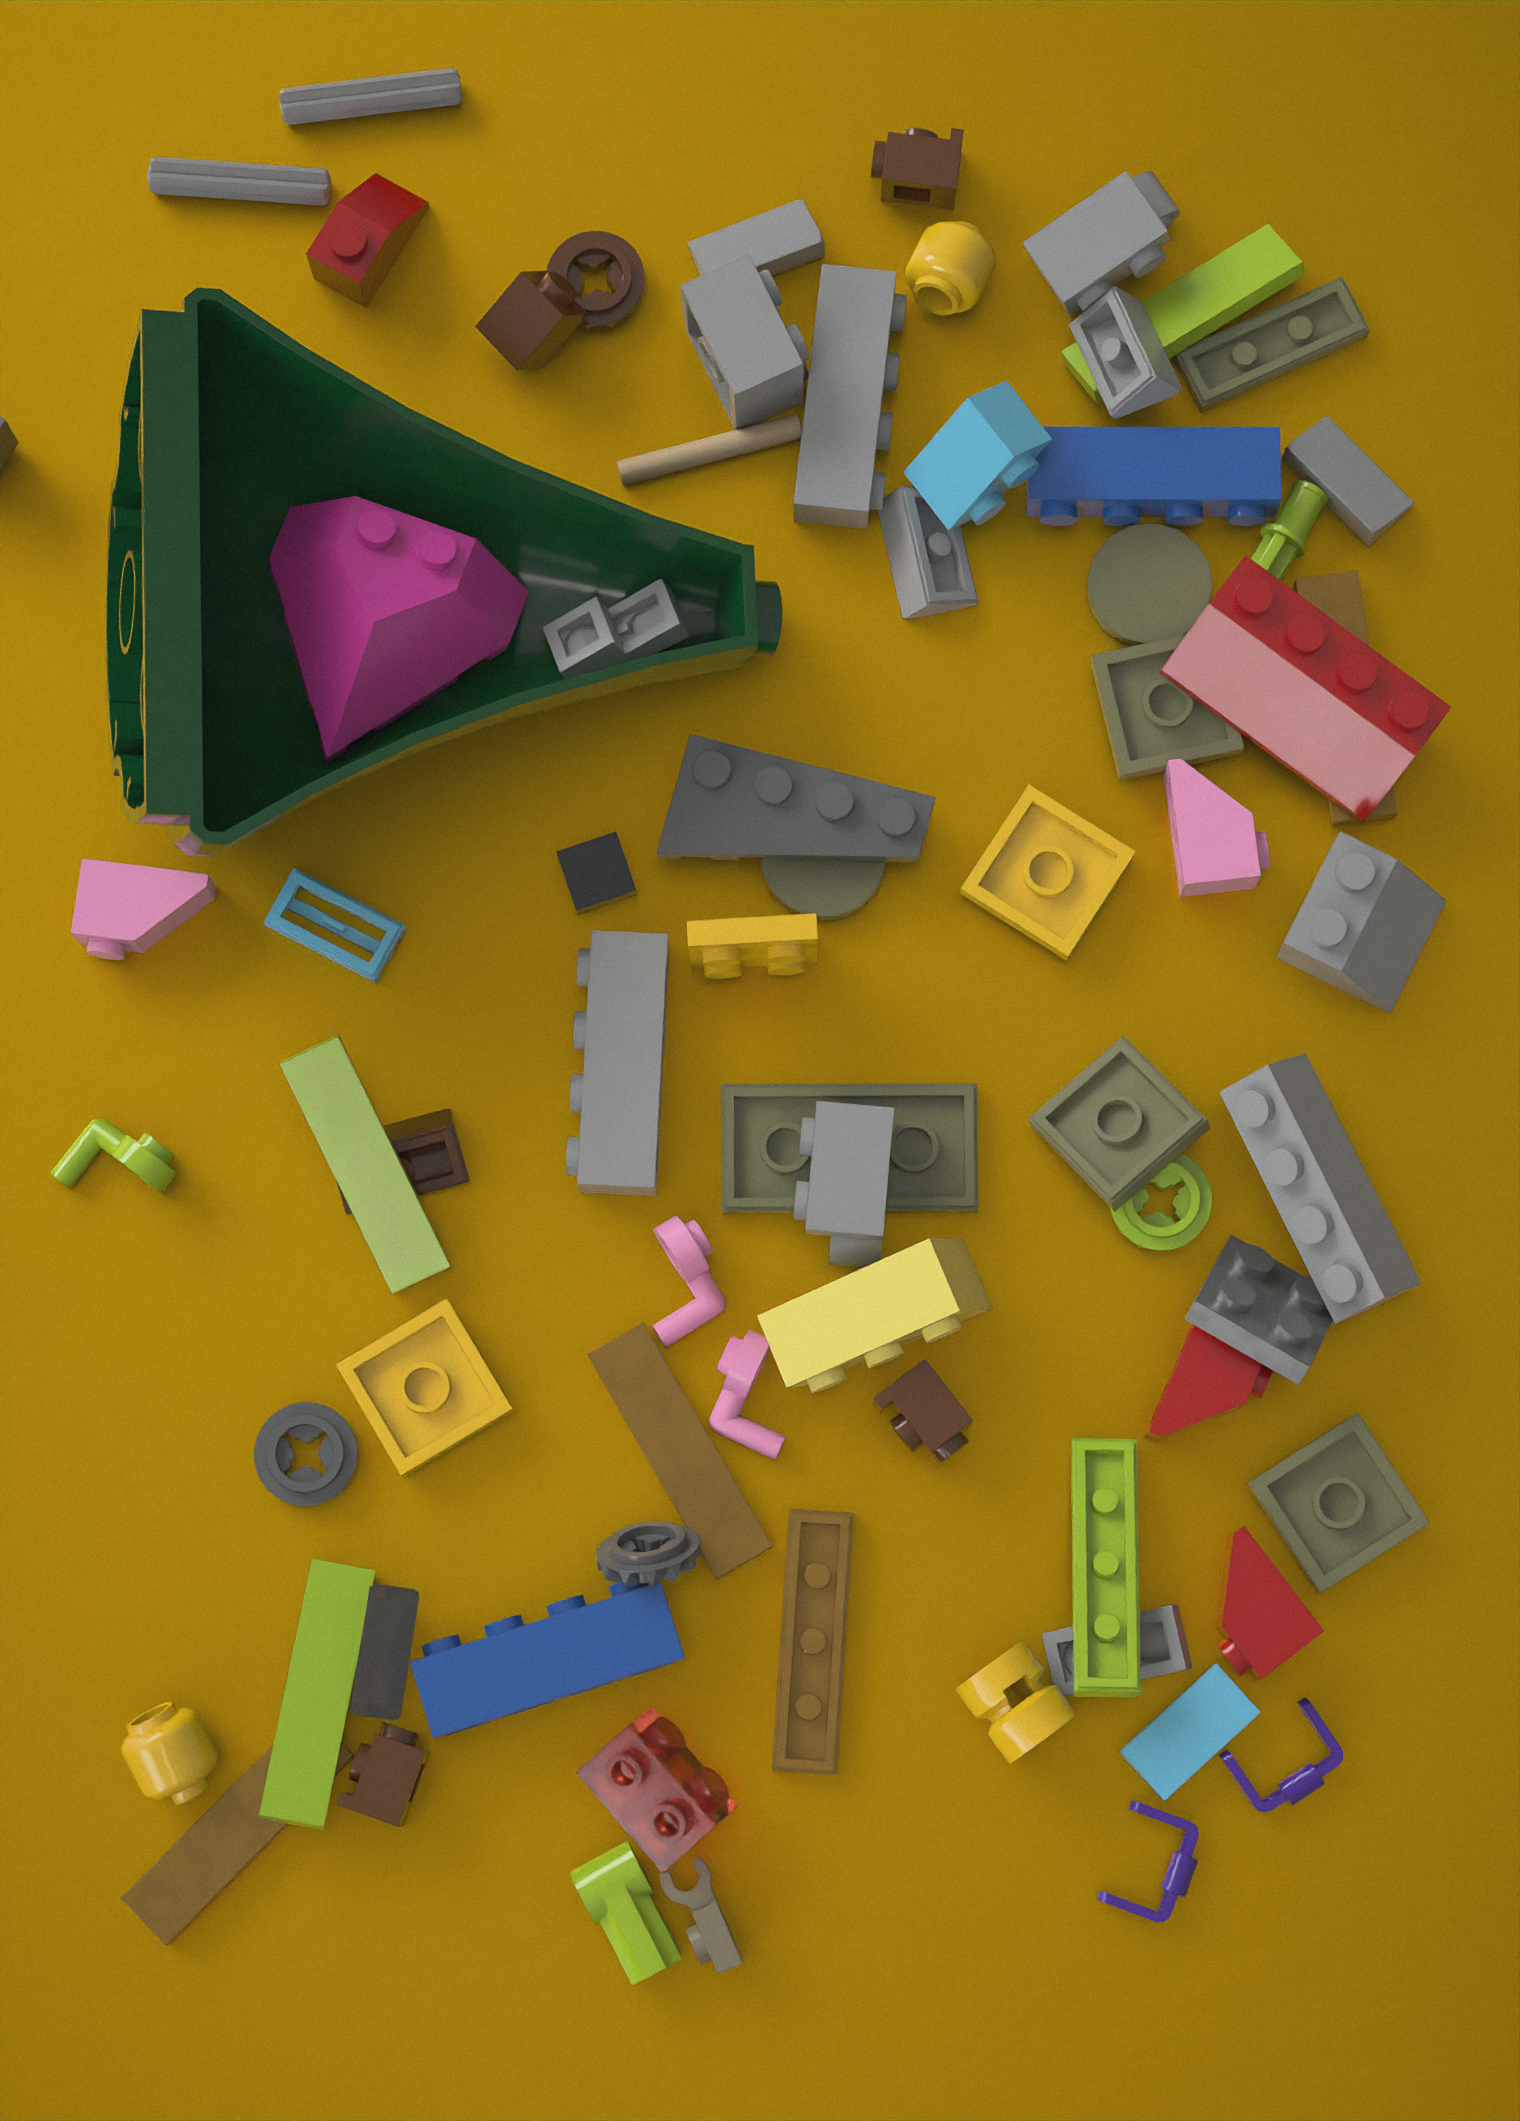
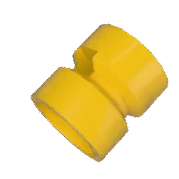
(1030, 1721)

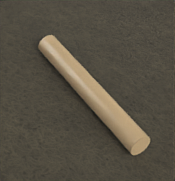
(709, 449)

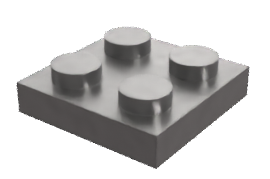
(1262, 1309)

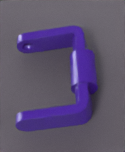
(1301, 1782)
(1178, 1872)

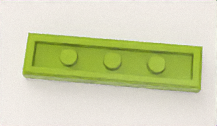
(1209, 296)
(365, 1163)
(1105, 1568)
(316, 1695)

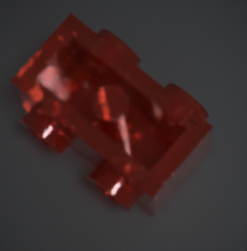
(658, 1788)

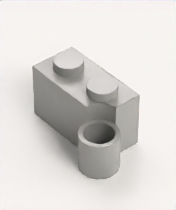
(1104, 240)
(846, 1179)

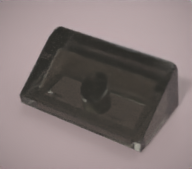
(384, 1652)

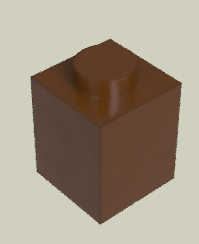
(532, 318)

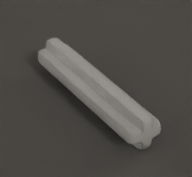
(370, 96)
(239, 181)

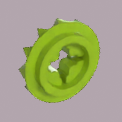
(1191, 1209)

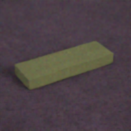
(1271, 344)

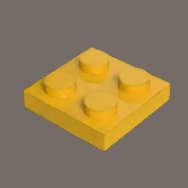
(1047, 872)
(729, 944)
(424, 1387)

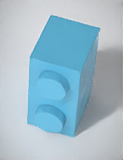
(978, 457)

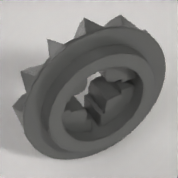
(274, 1454)
(648, 1553)

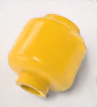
(950, 267)
(169, 1753)

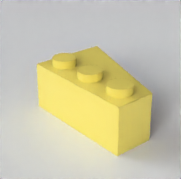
(875, 1313)

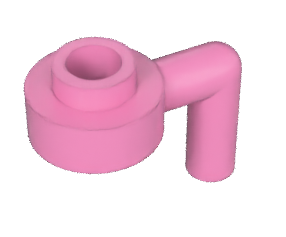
(686, 1250)
(742, 1364)

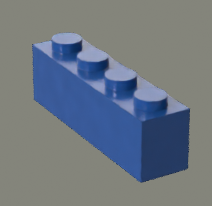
(1157, 475)
(546, 1659)

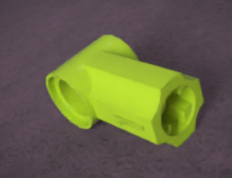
(621, 1900)

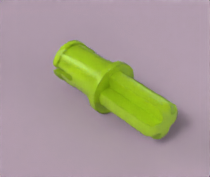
(1286, 534)

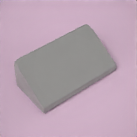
(772, 239)
(1124, 354)
(1353, 482)
(925, 557)

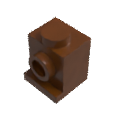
(918, 167)
(925, 1413)
(386, 1775)

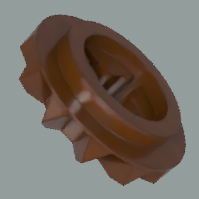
(592, 253)

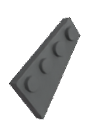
(769, 806)

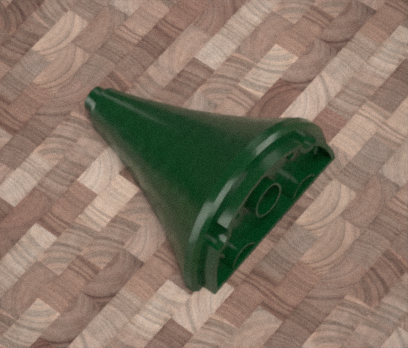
(201, 680)

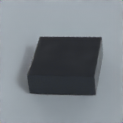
(596, 872)

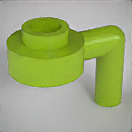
(144, 1158)

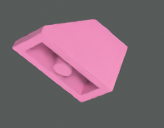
(1211, 835)
(134, 905)

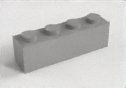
(846, 397)
(622, 1063)
(1320, 1187)

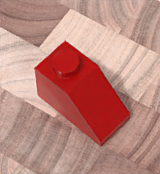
(365, 238)
(1205, 1384)
(1259, 1611)

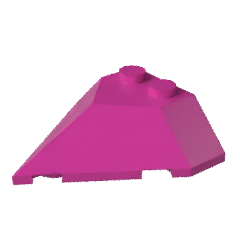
(385, 611)

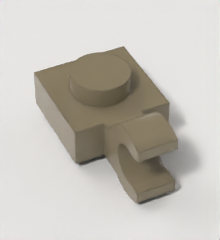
(711, 1934)

